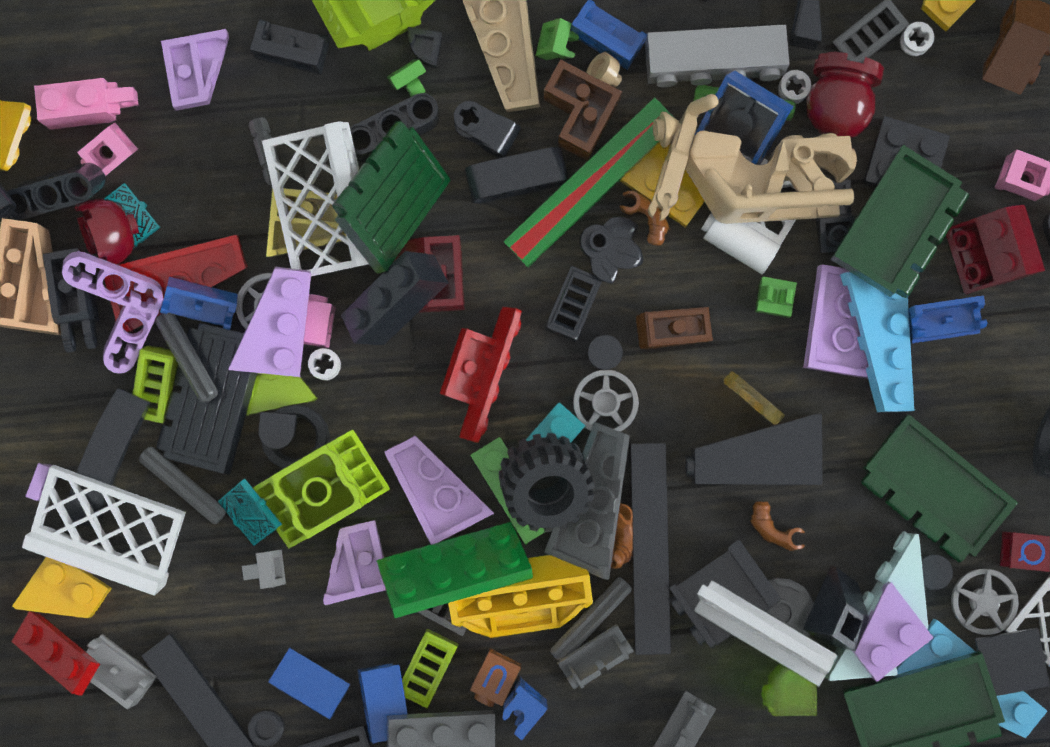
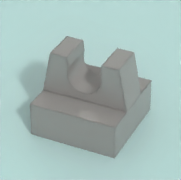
(268, 569)

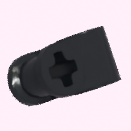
(492, 132)

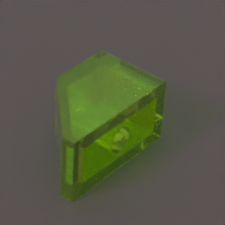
(789, 694)

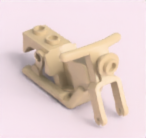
(746, 191)

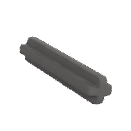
(186, 357)
(182, 485)
(591, 619)

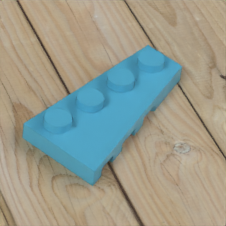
(886, 341)
(1018, 708)

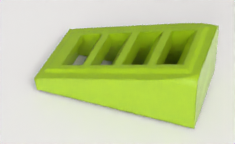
(165, 386)
(441, 643)

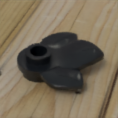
(616, 248)

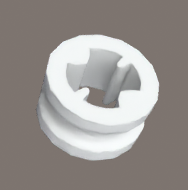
(911, 47)
(798, 77)
(319, 355)

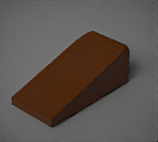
(673, 327)

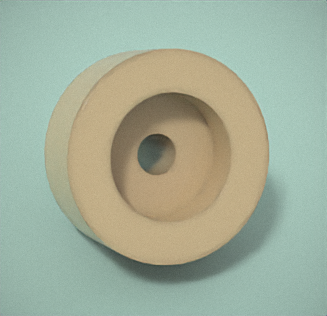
(605, 69)

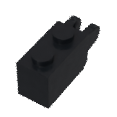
(69, 304)

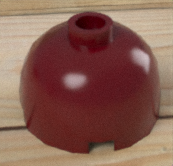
(107, 229)

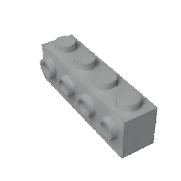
(715, 53)

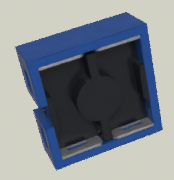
(748, 113)

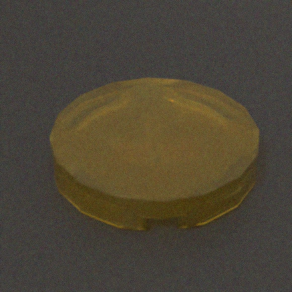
(753, 398)

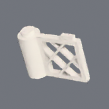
(749, 241)

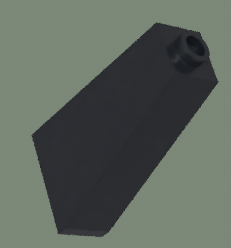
(769, 456)

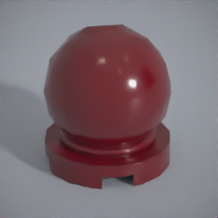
(843, 95)

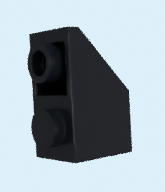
(838, 612)

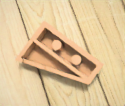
(23, 277)

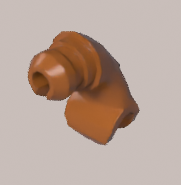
(657, 228)
(764, 525)
(624, 537)

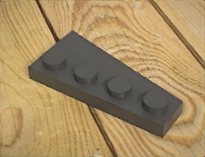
(592, 538)

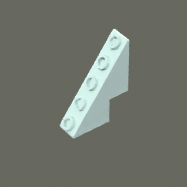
(907, 577)

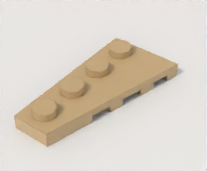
(508, 49)

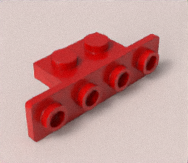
(477, 370)

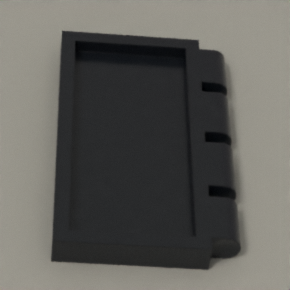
(209, 431)

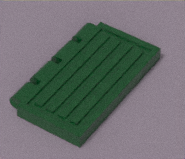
(390, 196)
(899, 221)
(938, 486)
(928, 706)

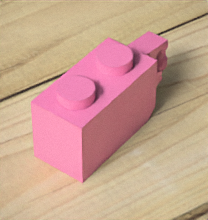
(81, 102)

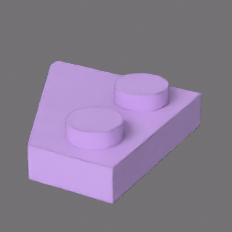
(194, 67)
(355, 566)
(890, 634)

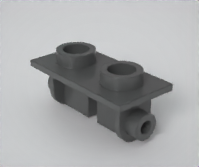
(601, 652)
(686, 722)

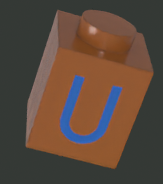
(495, 678)

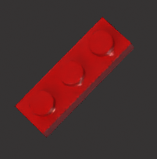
(55, 653)

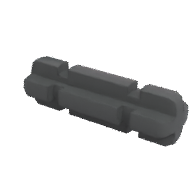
(260, 129)

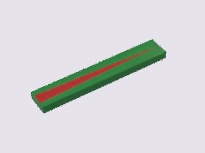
(586, 186)

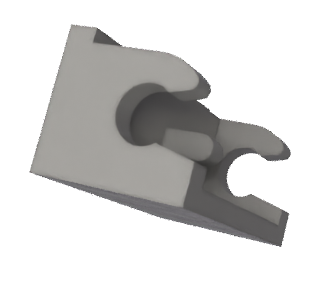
(119, 672)

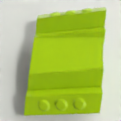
(369, 20)
(322, 488)

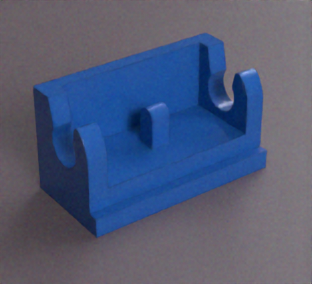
(608, 34)
(199, 302)
(946, 319)
(309, 683)
(381, 696)
(527, 705)

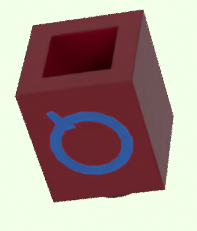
(1025, 551)

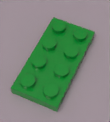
(454, 569)

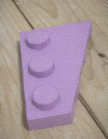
(277, 328)
(832, 331)
(434, 491)

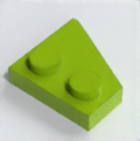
(277, 391)

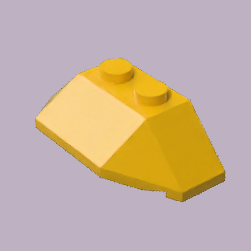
(536, 604)

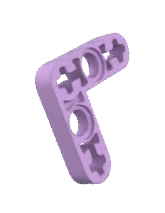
(132, 305)

